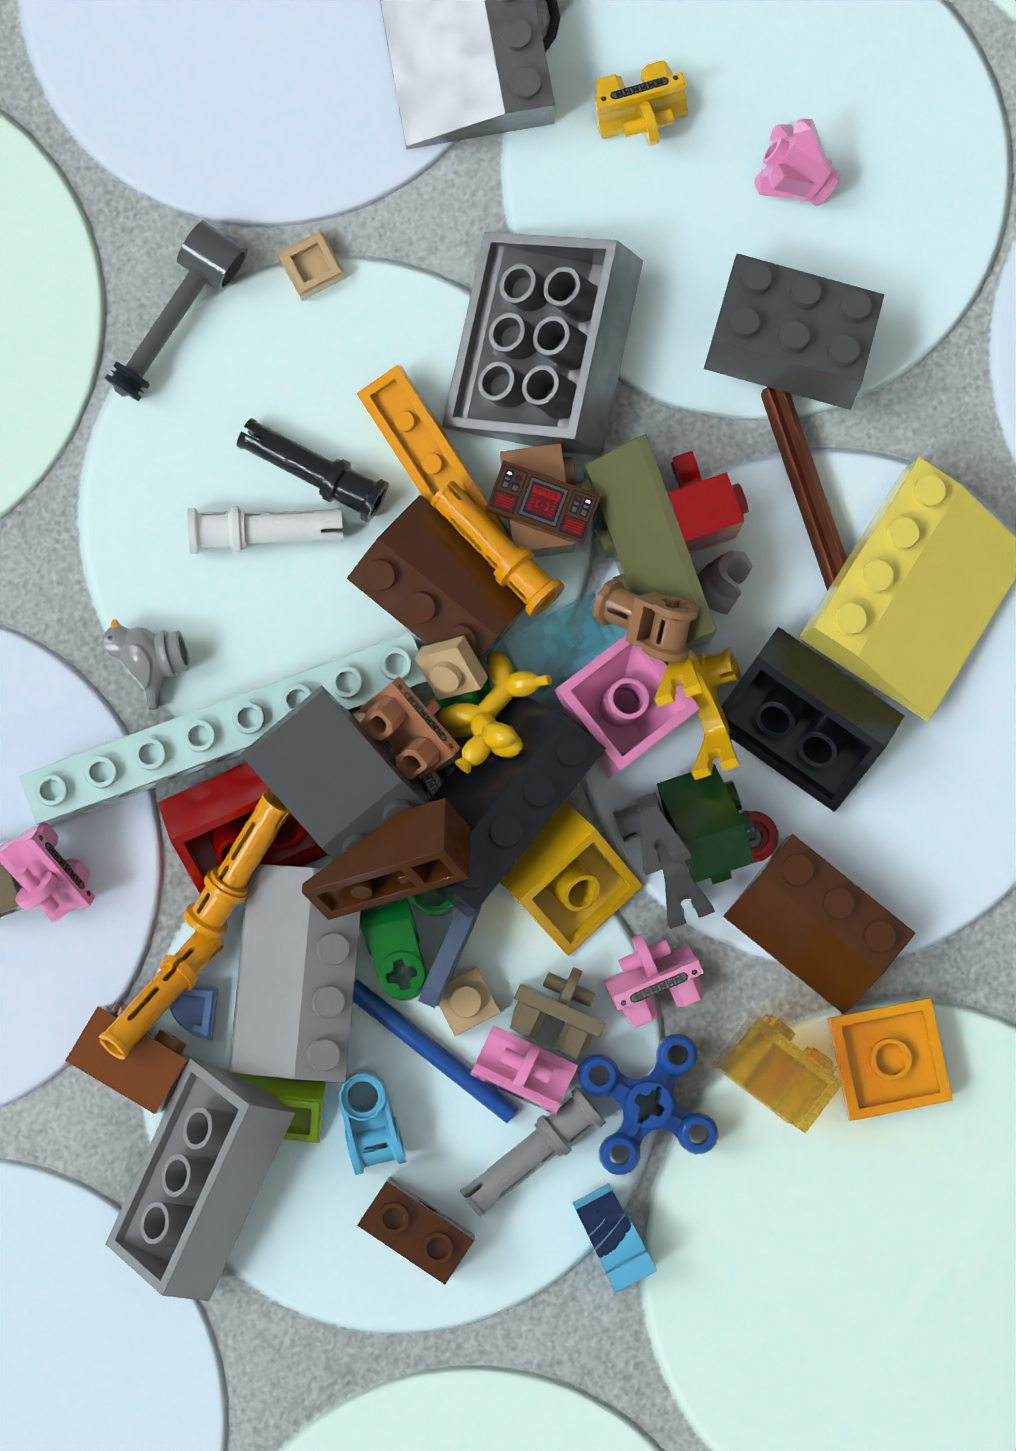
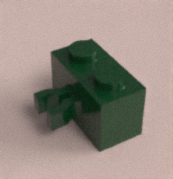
(708, 824)

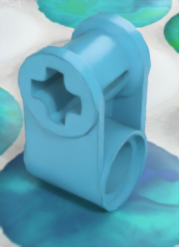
(370, 1125)

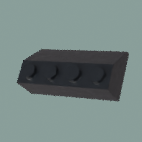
(515, 796)

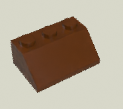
(436, 582)
(818, 924)

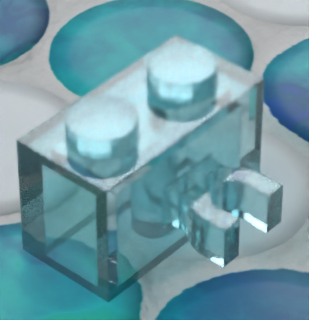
(559, 644)

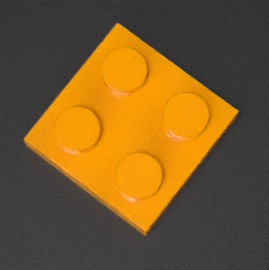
(890, 1059)

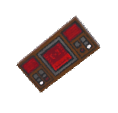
(543, 503)

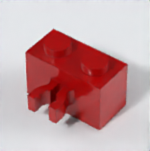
(705, 509)

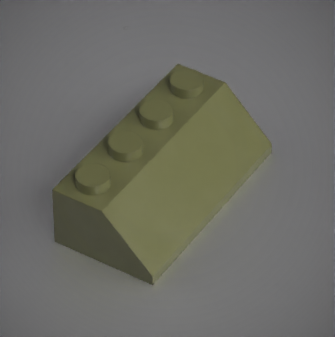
(644, 531)

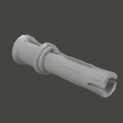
(552, 1136)

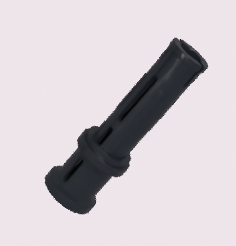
(333, 479)

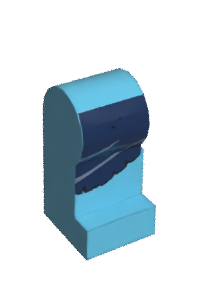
(614, 1238)

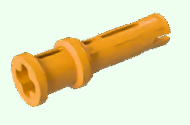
(511, 563)
(228, 883)

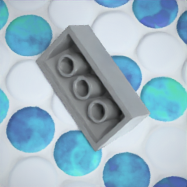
(292, 982)
(198, 1181)

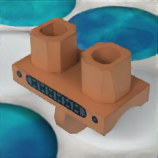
(409, 728)

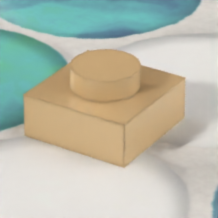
(451, 667)
(467, 1002)

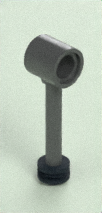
(211, 260)

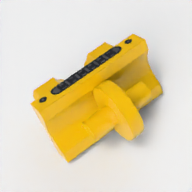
(641, 106)

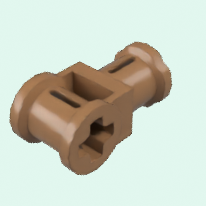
(653, 619)

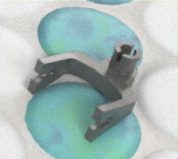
(663, 851)

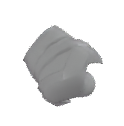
(719, 580)

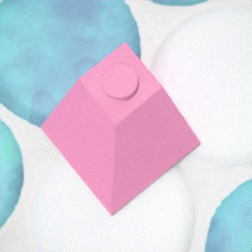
(617, 705)

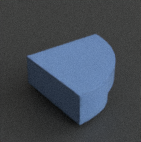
(196, 1011)

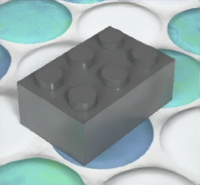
(794, 331)

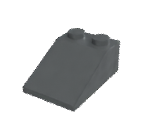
(331, 773)

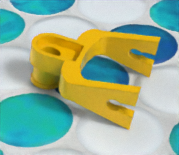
(701, 681)

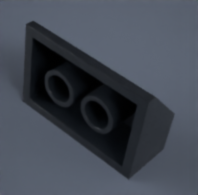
(808, 719)

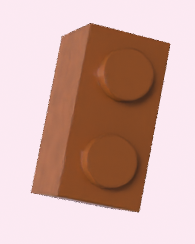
(148, 1071)

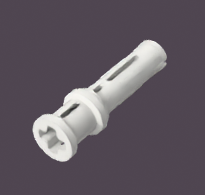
(238, 528)

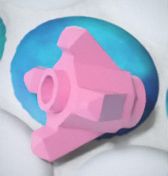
(797, 165)

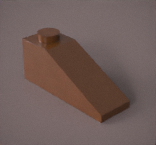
(398, 859)

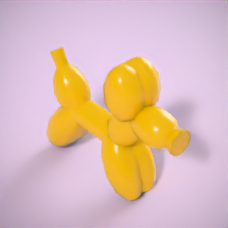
(480, 721)

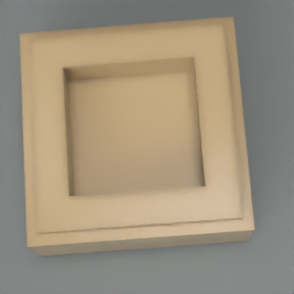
(311, 265)

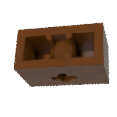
(416, 1230)

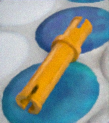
(176, 975)

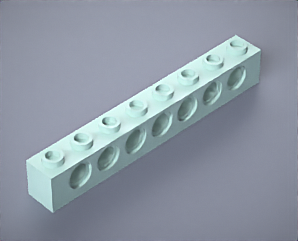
(209, 734)

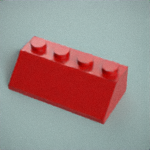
(211, 815)

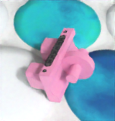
(44, 875)
(651, 972)
(524, 1070)

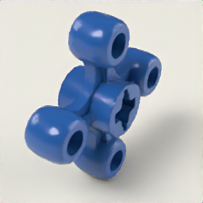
(670, 1116)

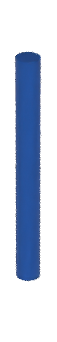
(433, 1052)

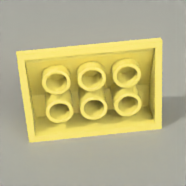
(916, 589)

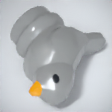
(147, 655)

